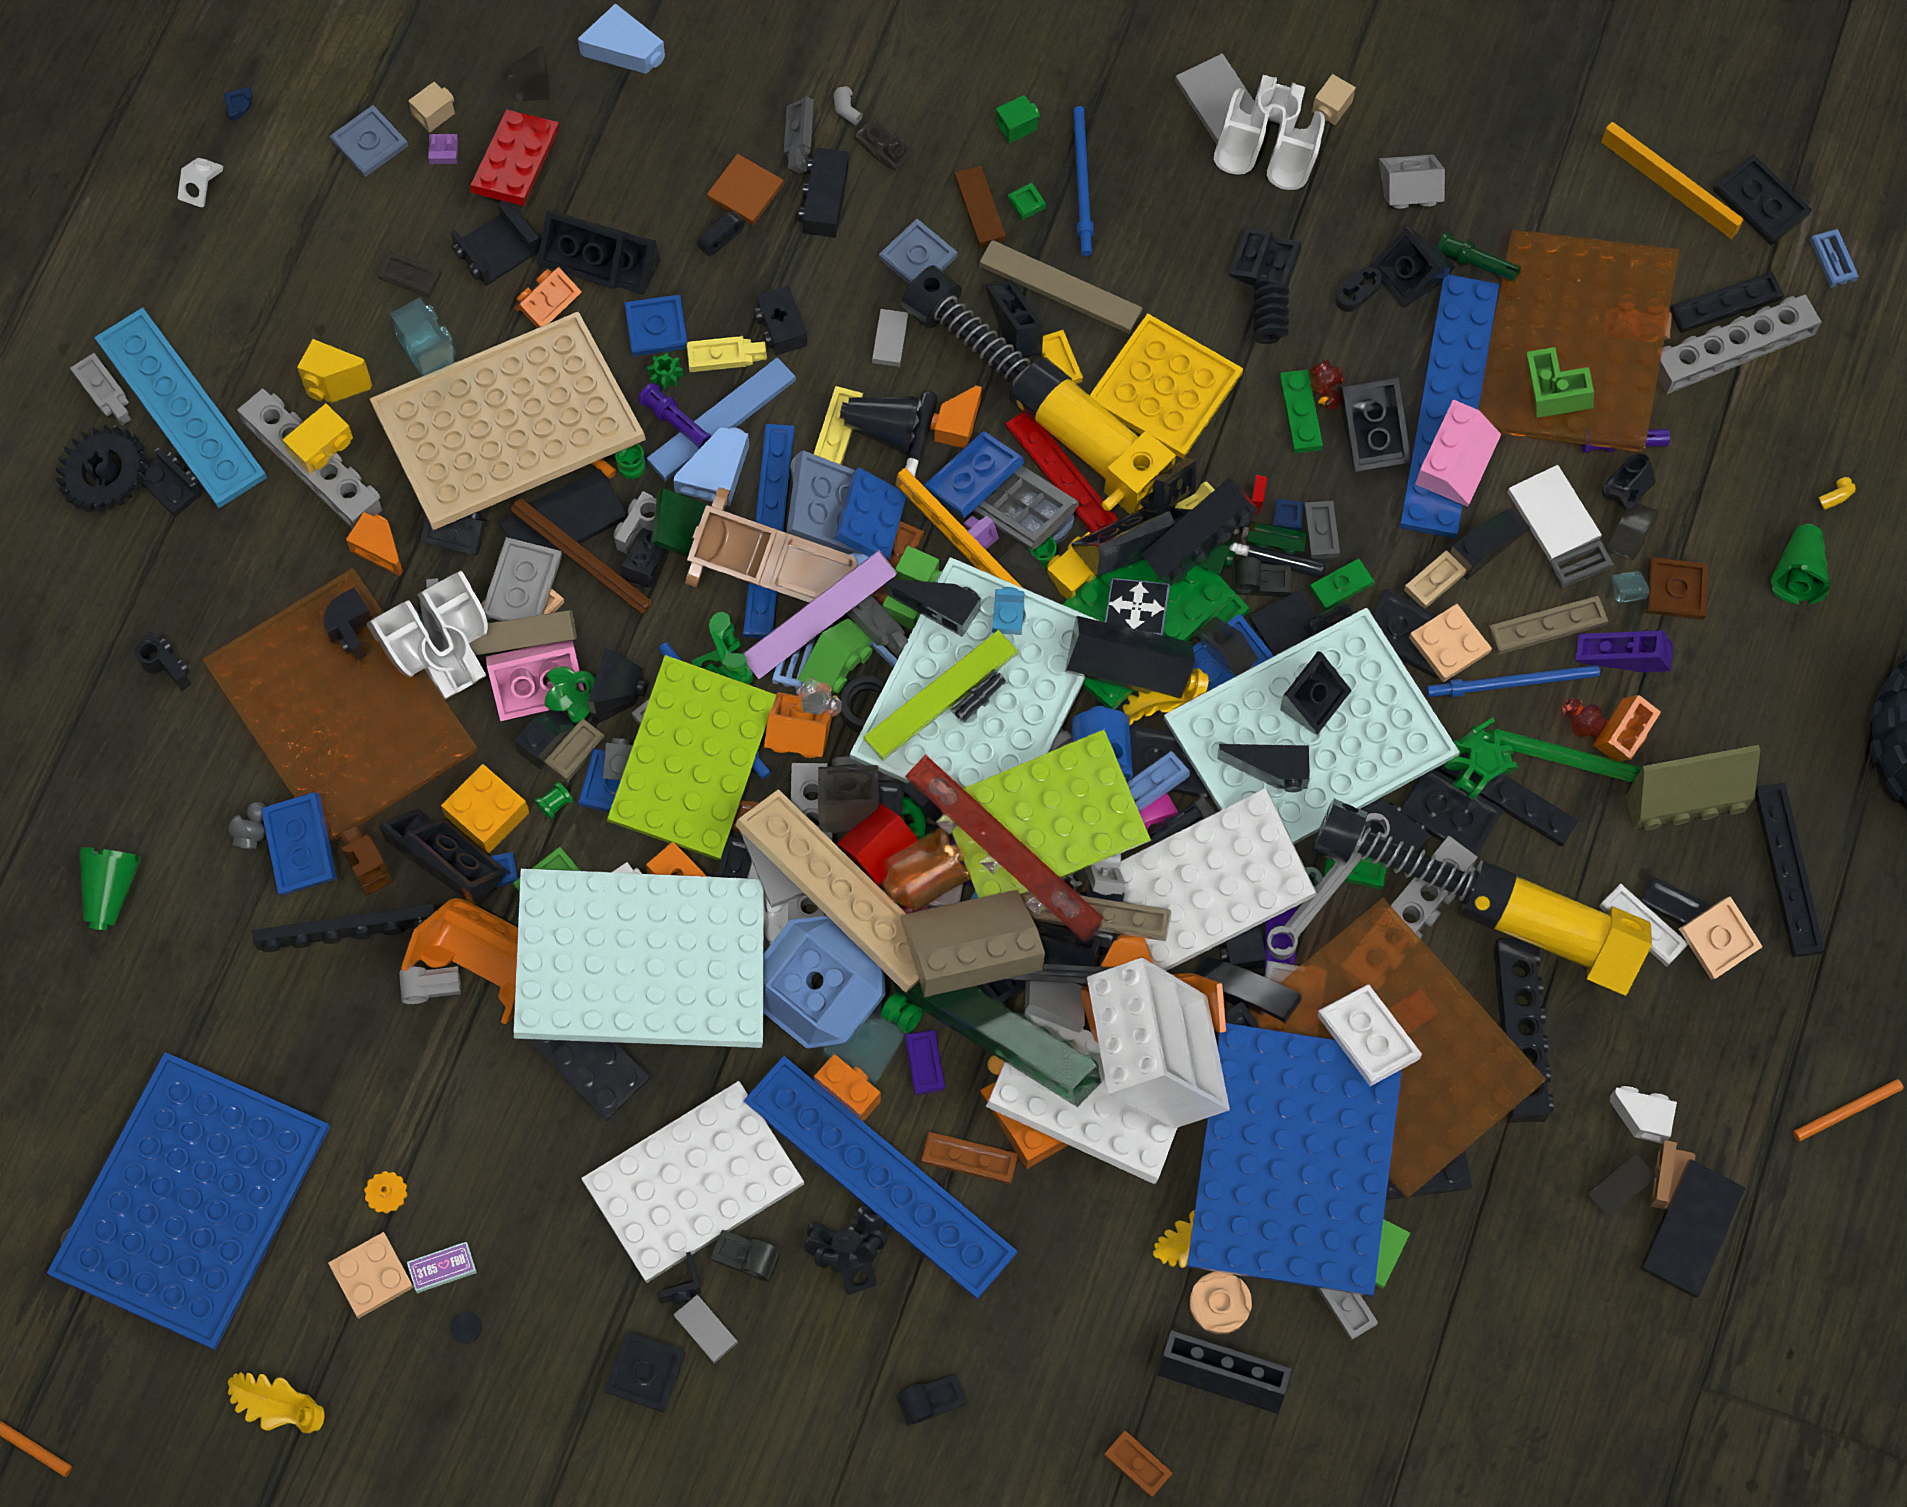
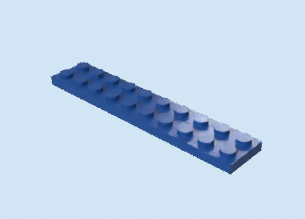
(1452, 373)
(881, 1177)

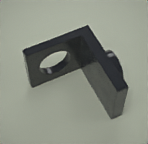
(684, 1292)

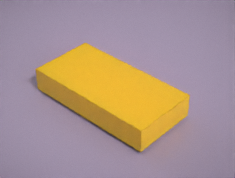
(1058, 351)

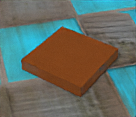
(745, 189)

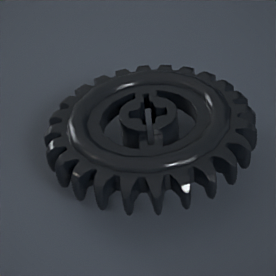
(95, 457)

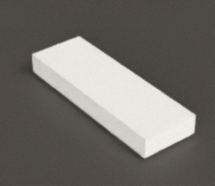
(1665, 941)

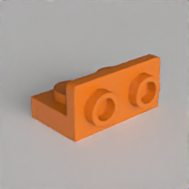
(548, 297)

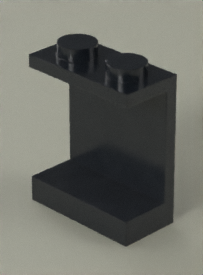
(497, 245)

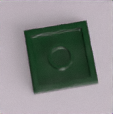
(675, 521)

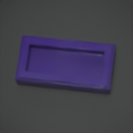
(924, 1062)

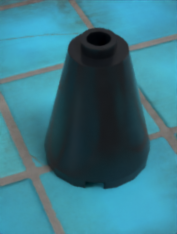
(882, 419)

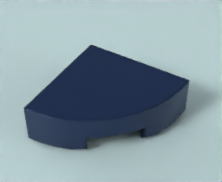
(238, 102)

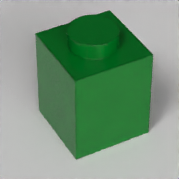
(1017, 118)

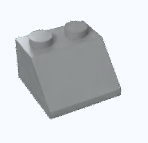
(1412, 180)

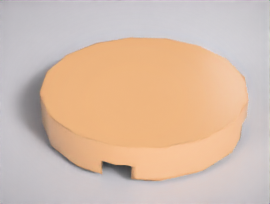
(1220, 1303)

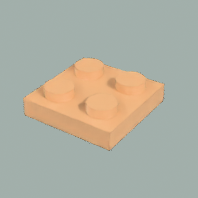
(1450, 643)
(1720, 937)
(370, 1275)

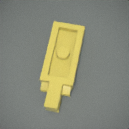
(724, 353)

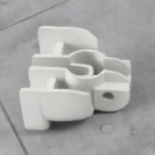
(1244, 134)
(460, 621)

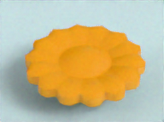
(385, 1192)

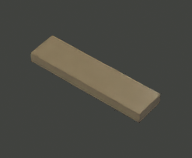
(1548, 625)
(526, 632)

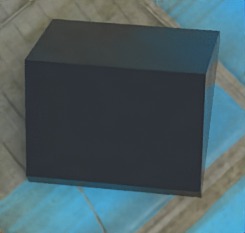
(1315, 694)

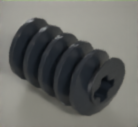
(1270, 312)

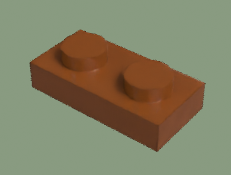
(1138, 1464)

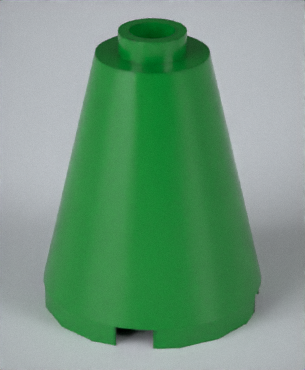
(1802, 568)
(105, 884)

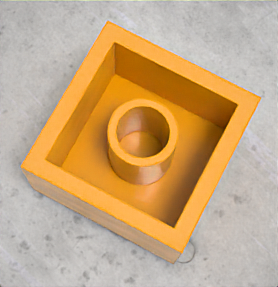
(485, 809)

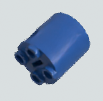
(1116, 727)

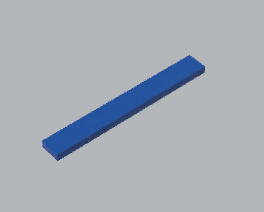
(771, 513)

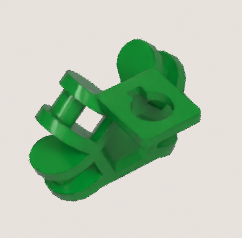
(733, 664)
(1485, 758)

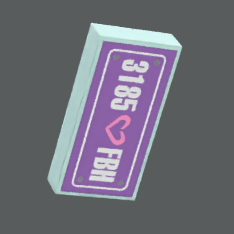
(441, 1267)

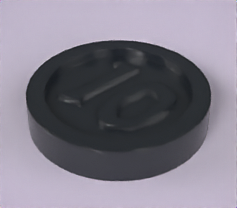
(465, 1327)

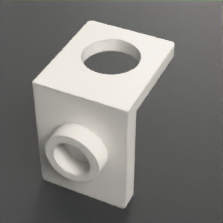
(199, 173)

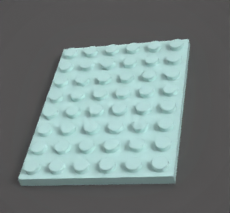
(1020, 715)
(1365, 750)
(639, 958)

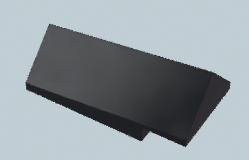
(598, 253)
(1125, 539)
(1129, 657)
(444, 854)

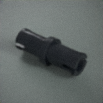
(978, 696)
(1175, 824)

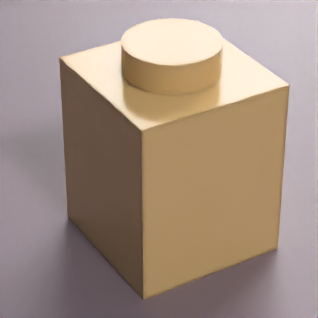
(1334, 99)
(432, 106)

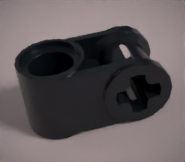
(1632, 480)

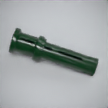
(1467, 253)

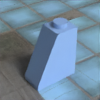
(622, 42)
(714, 465)

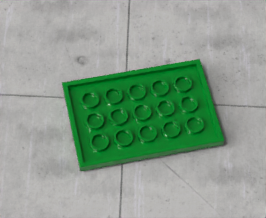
(1189, 608)

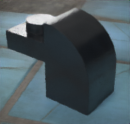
(343, 617)

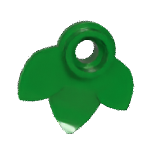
(566, 693)

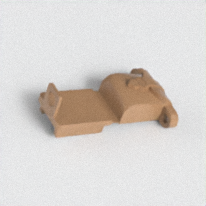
(763, 554)

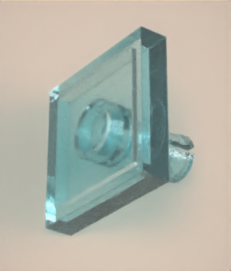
(870, 1047)

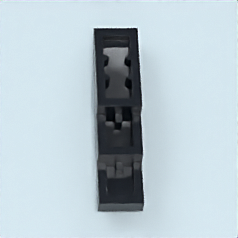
(1252, 989)

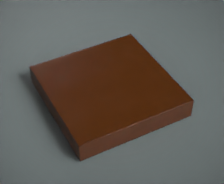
(1677, 588)

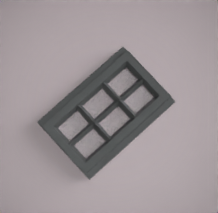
(1027, 507)

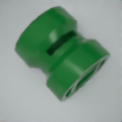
(629, 456)
(1048, 549)
(901, 1013)

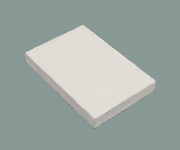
(1554, 513)
(1369, 1035)

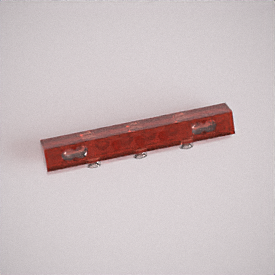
(1004, 850)

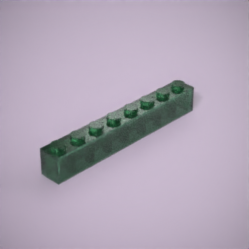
(1012, 1040)

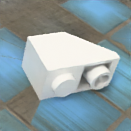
(1643, 1114)

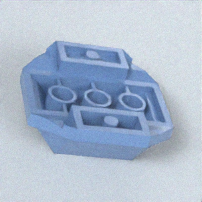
(849, 990)

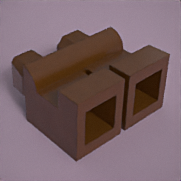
(365, 861)

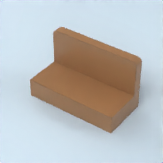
(1668, 1170)

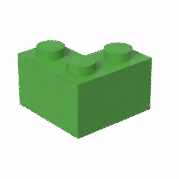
(1555, 390)
(915, 567)
(836, 654)

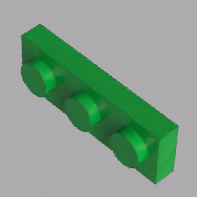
(1300, 411)

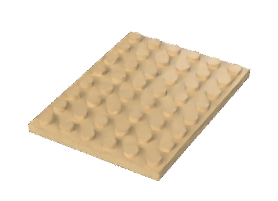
(506, 420)

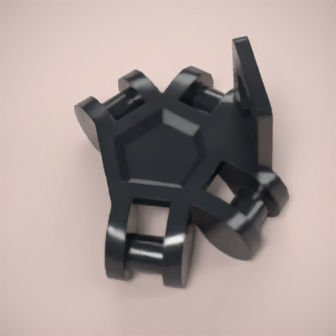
(849, 1248)

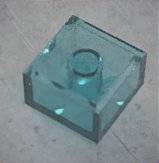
(422, 337)

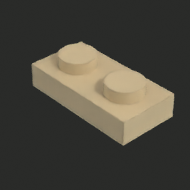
(1435, 579)

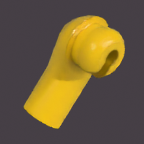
(1835, 497)

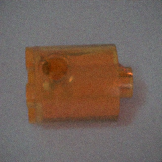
(924, 871)

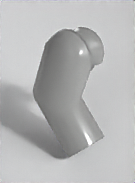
(843, 105)

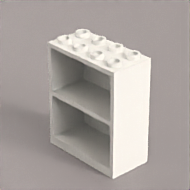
(1157, 1043)

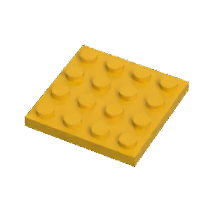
(1166, 385)

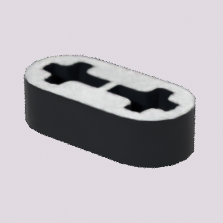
(721, 233)
(1361, 294)

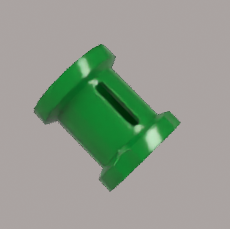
(553, 800)

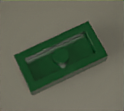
(1283, 538)

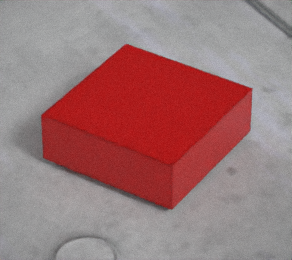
(1259, 492)

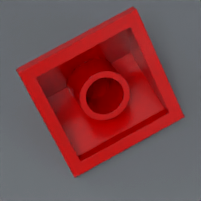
(875, 840)

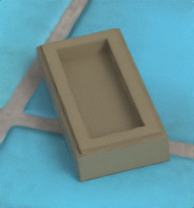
(574, 750)

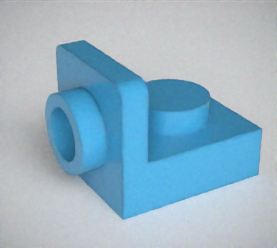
(1008, 611)

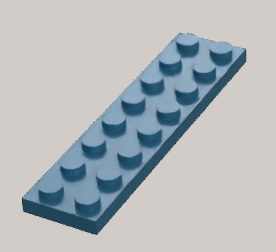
(180, 408)

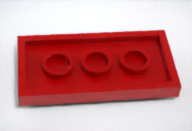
(515, 157)

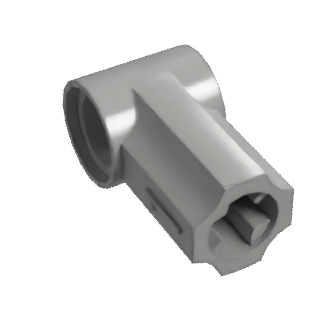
(421, 984)

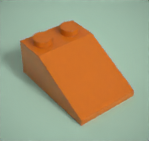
(1028, 1143)

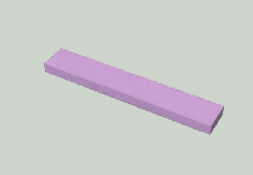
(819, 614)

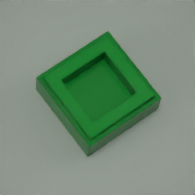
(1026, 201)

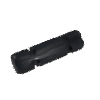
(1328, 619)

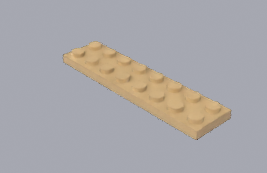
(832, 883)

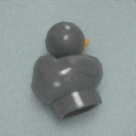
(248, 832)

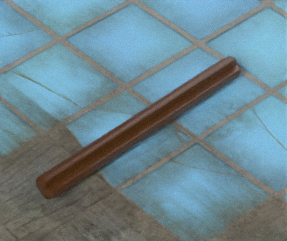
(581, 556)

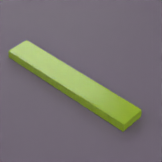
(939, 695)

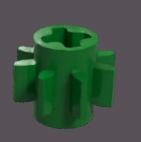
(665, 371)

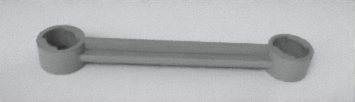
(1325, 890)

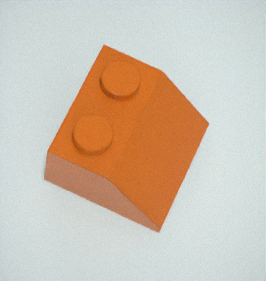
(794, 730)

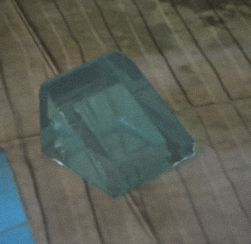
(1630, 586)

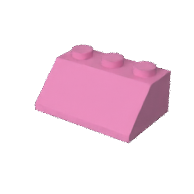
(1459, 454)
(521, 677)

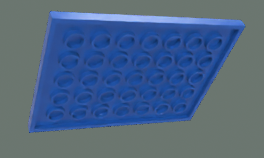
(1294, 1165)
(189, 1201)

